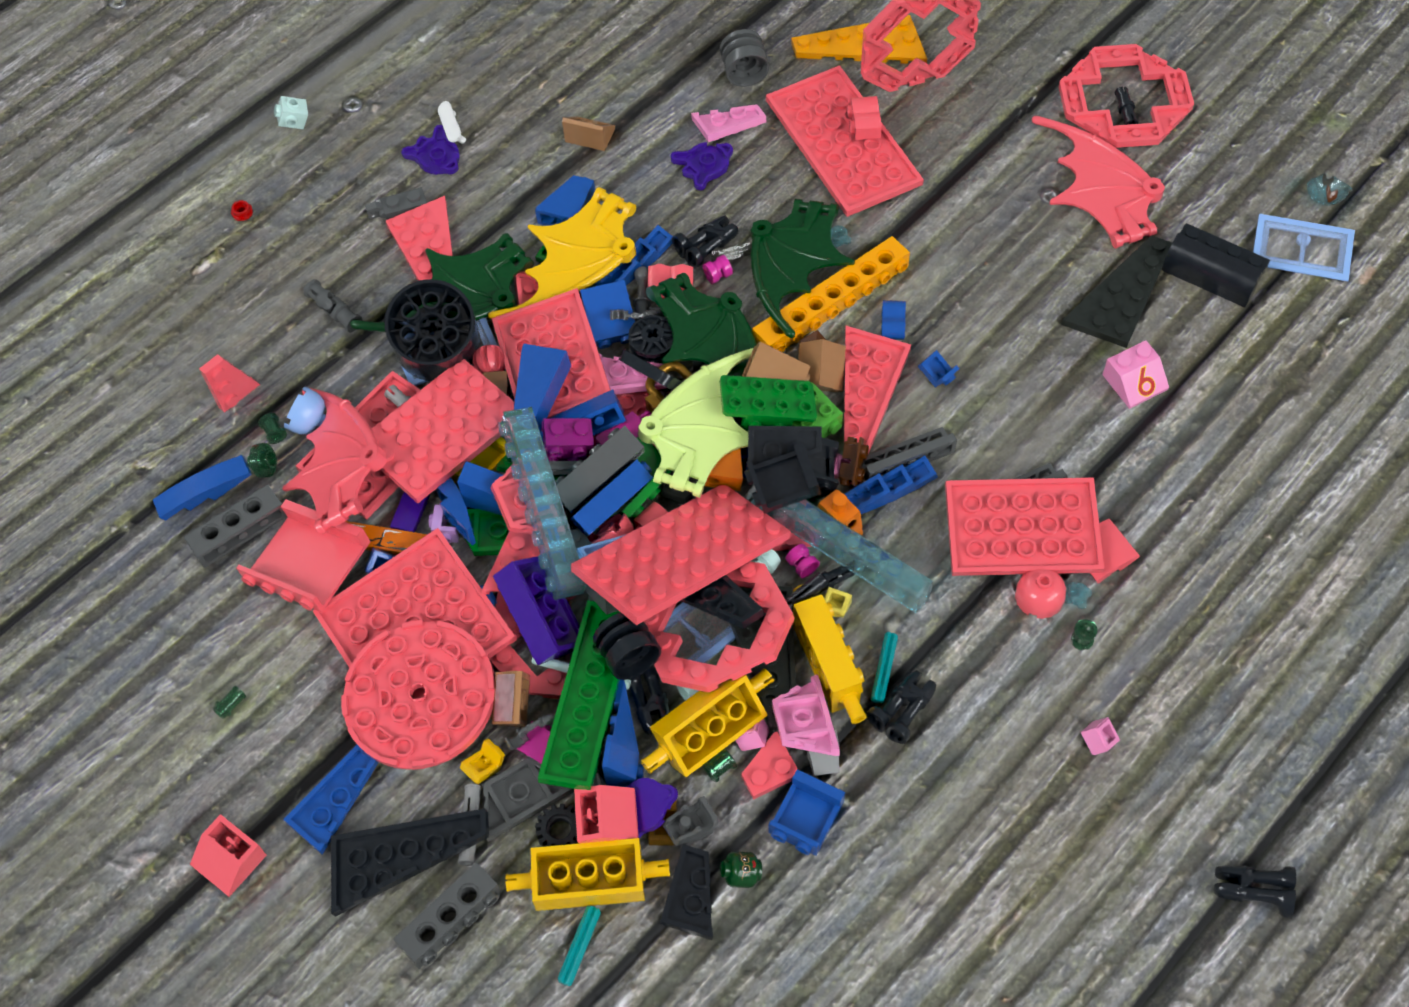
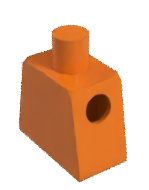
(727, 472)
(843, 510)

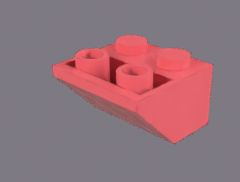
(606, 814)
(226, 855)

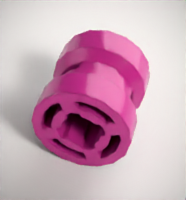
(717, 269)
(802, 560)

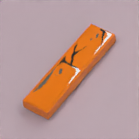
(389, 539)

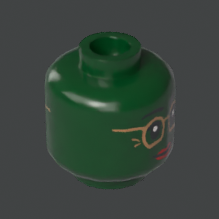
(741, 869)

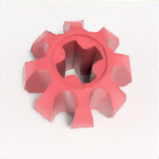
(488, 359)

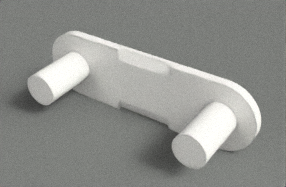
(449, 123)

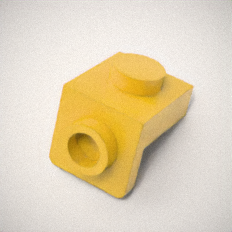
(484, 762)

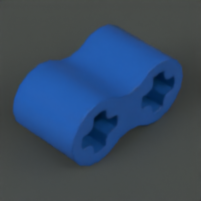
(893, 319)

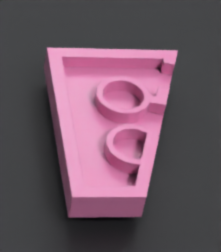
(721, 124)
(624, 378)

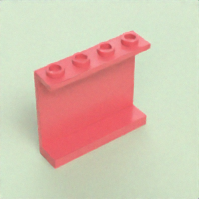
(304, 563)

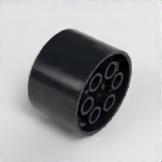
(431, 364)

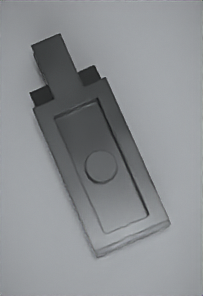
(396, 204)

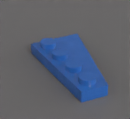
(331, 799)

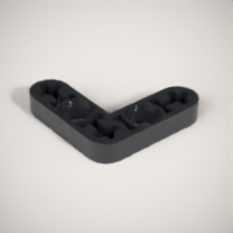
(649, 370)

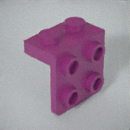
(567, 438)

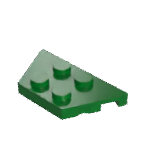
(489, 532)

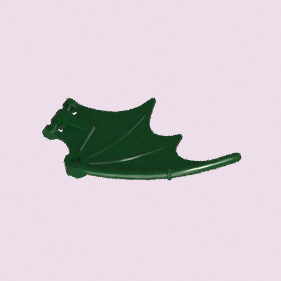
(790, 251)
(480, 275)
(701, 324)

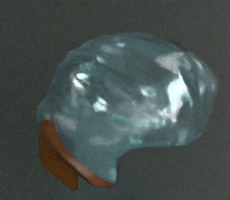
(1327, 191)

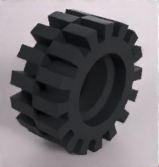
(551, 817)

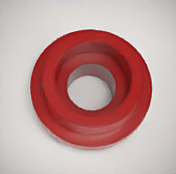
(241, 210)

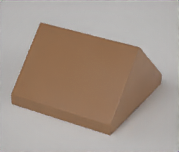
(587, 132)
(826, 363)

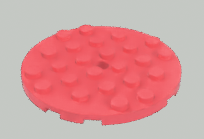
(426, 729)

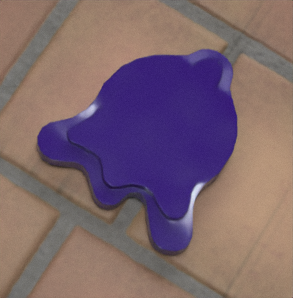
(434, 154)
(703, 162)
(652, 803)

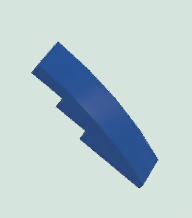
(647, 252)
(203, 485)
(891, 486)
(455, 509)

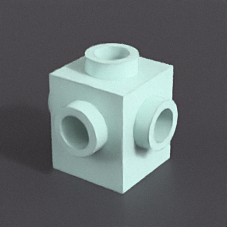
(291, 112)

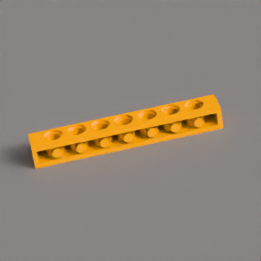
(835, 294)

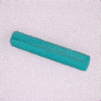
(884, 667)
(579, 945)

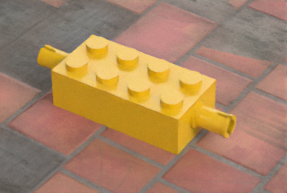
(829, 656)
(707, 724)
(587, 874)

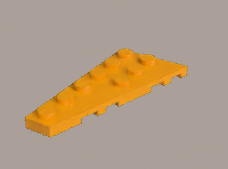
(848, 42)

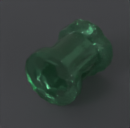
(272, 428)
(1080, 629)
(719, 765)

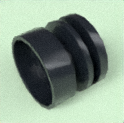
(650, 338)
(626, 646)

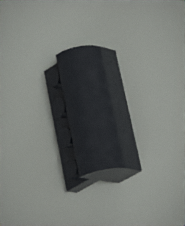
(1215, 265)

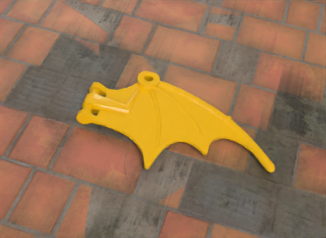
(581, 248)

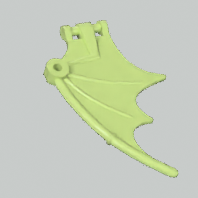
(692, 428)

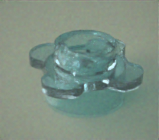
(841, 232)
(1082, 590)

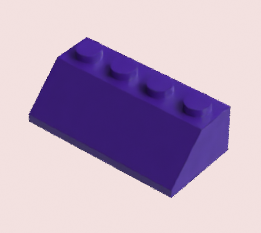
(543, 622)

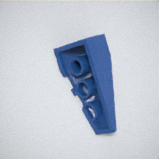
(621, 753)

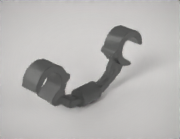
(623, 314)
(522, 737)

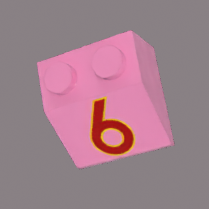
(1136, 374)

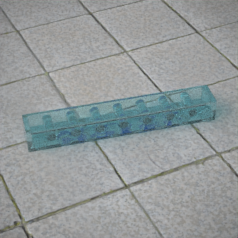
(542, 502)
(855, 553)

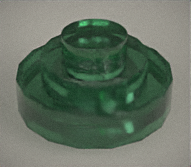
(262, 460)

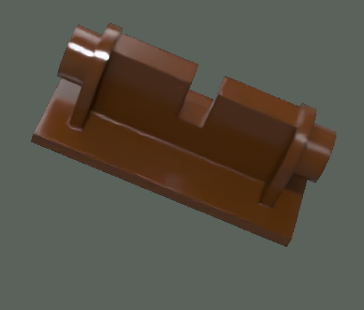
(856, 453)

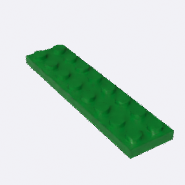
(582, 711)

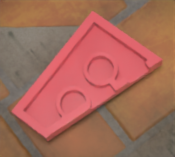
(226, 382)

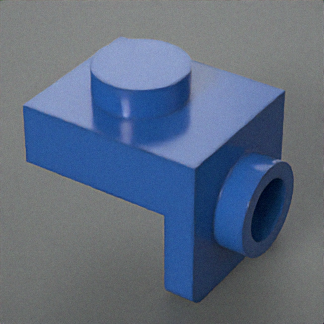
(937, 369)

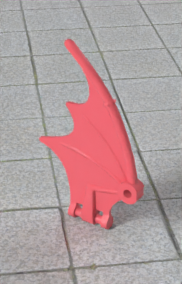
(1107, 185)
(340, 463)

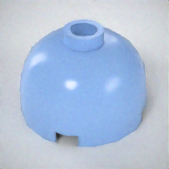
(306, 412)

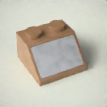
(511, 699)

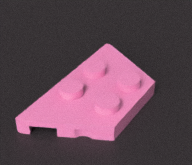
(805, 719)

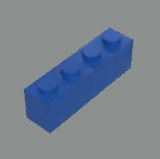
(603, 410)

